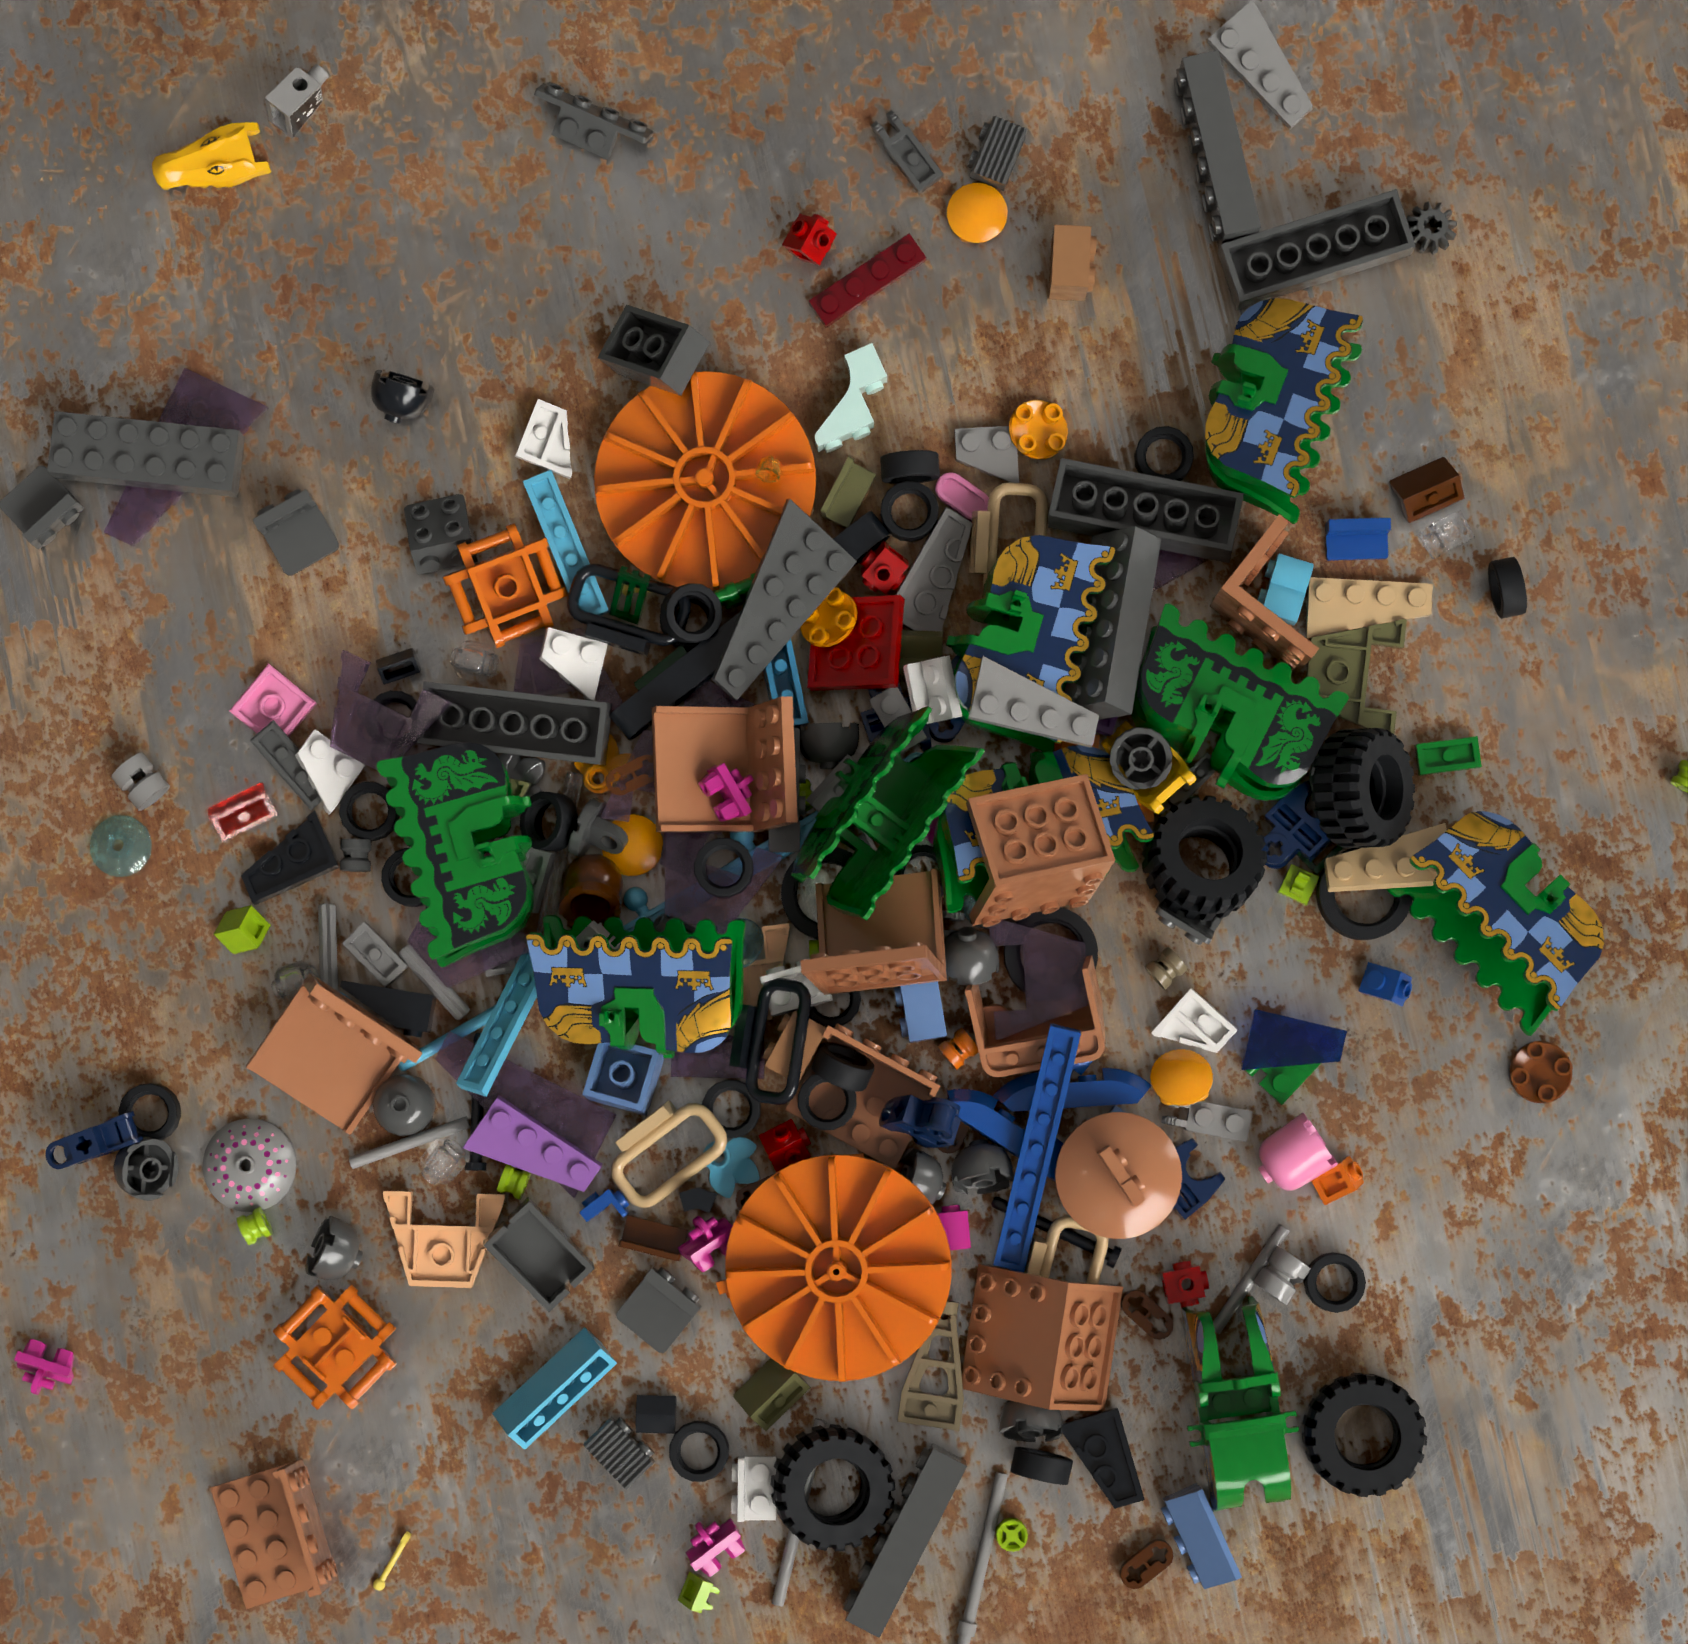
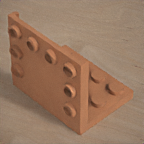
(1252, 617)
(749, 739)
(1039, 849)
(891, 949)
(330, 1053)
(889, 1080)
(1041, 1339)
(275, 1534)

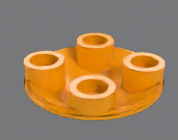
(977, 213)
(1038, 429)
(831, 620)
(642, 848)
(1181, 1077)

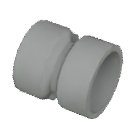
(145, 791)
(1281, 1275)

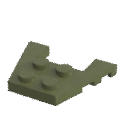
(1344, 667)

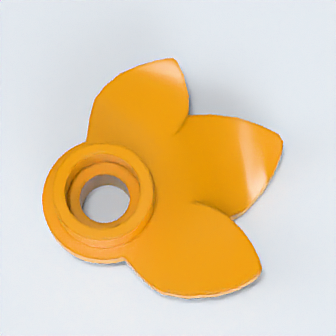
(613, 760)

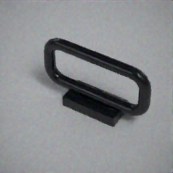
(615, 632)
(750, 1035)

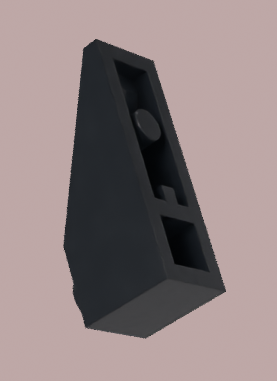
(399, 1007)

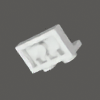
(932, 685)
(785, 1002)
(754, 1488)

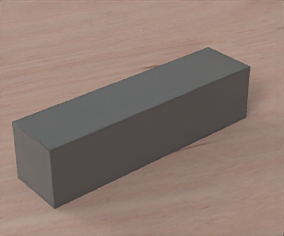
(1202, 772)

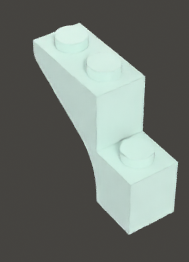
(852, 415)

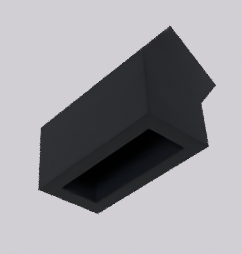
(395, 660)
(698, 1198)
(656, 1414)

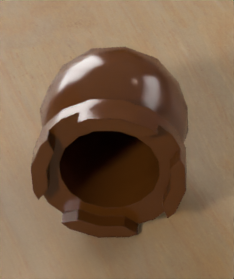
(591, 889)

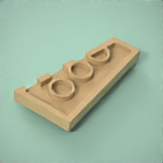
(1356, 604)
(1382, 866)

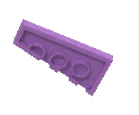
(527, 1144)

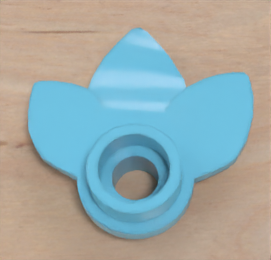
(734, 1168)

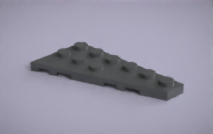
(787, 588)

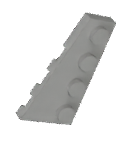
(1259, 61)
(934, 573)
(1025, 706)

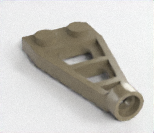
(934, 1409)

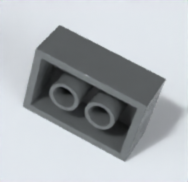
(653, 349)

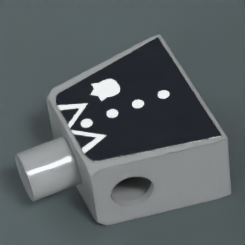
(295, 99)

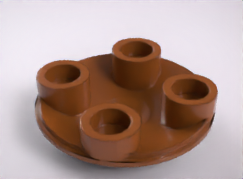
(1540, 1072)

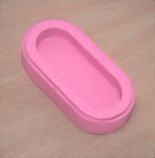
(960, 495)

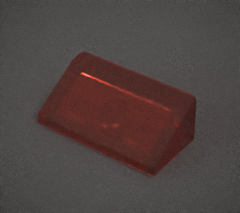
(242, 812)

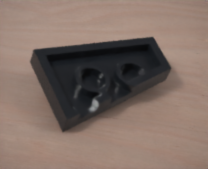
(296, 860)
(1106, 1454)

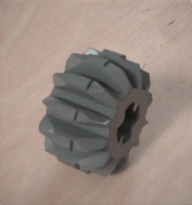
(1437, 220)

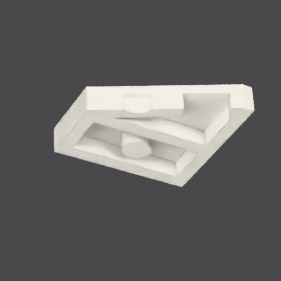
(547, 439)
(575, 659)
(327, 769)
(1196, 1024)

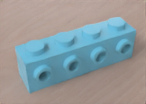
(554, 1388)

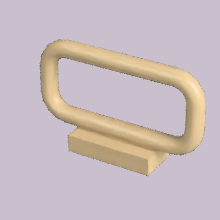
(986, 523)
(650, 1131)
(1043, 1251)

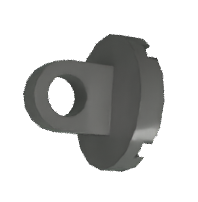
(596, 831)

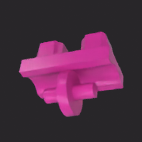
(732, 789)
(705, 1239)
(31, 1360)
(711, 1542)

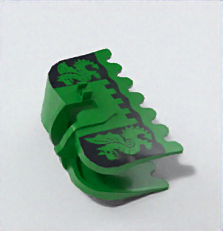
(1263, 718)
(890, 804)
(447, 808)

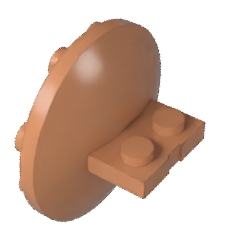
(1118, 1175)

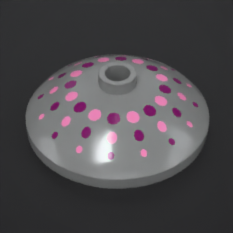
(271, 1162)

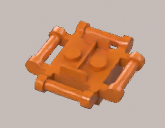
(505, 586)
(335, 1347)

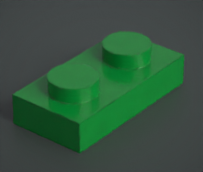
(1448, 756)

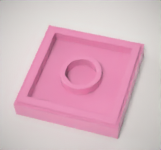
(271, 699)

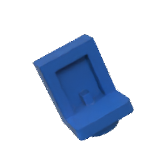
(1386, 984)
(595, 1204)

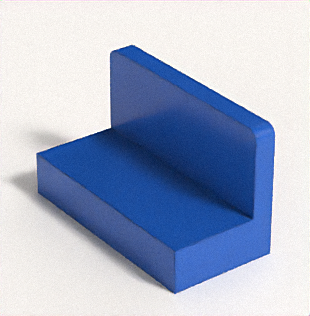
(1357, 538)

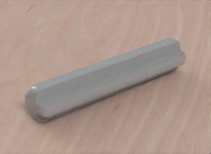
(328, 944)
(445, 995)

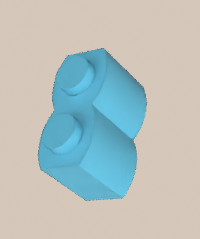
(1286, 587)

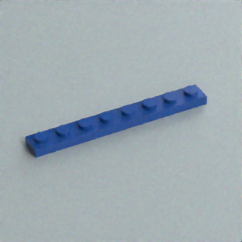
(1037, 1147)

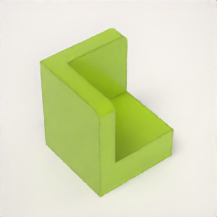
(242, 929)

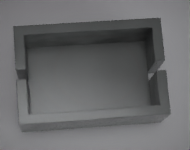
(538, 1254)

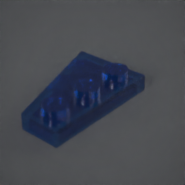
(1290, 1042)

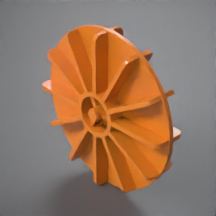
(683, 479)
(838, 1267)

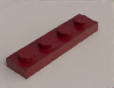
(867, 280)

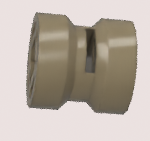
(1171, 962)

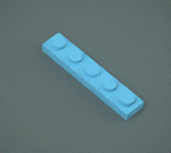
(563, 538)
(500, 1030)

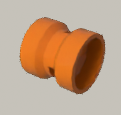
(965, 1045)

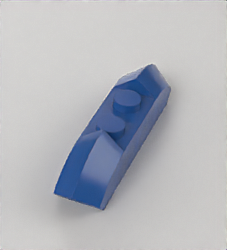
(1116, 1088)
(979, 1114)

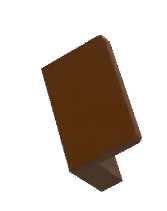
(1428, 489)
(653, 1238)

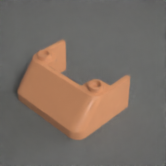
(1025, 1049)

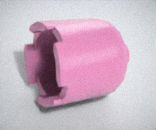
(1294, 1155)

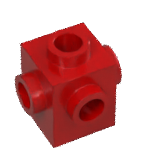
(809, 238)
(883, 558)
(785, 1144)
(1172, 1284)

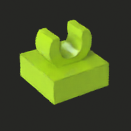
(1298, 884)
(696, 1591)

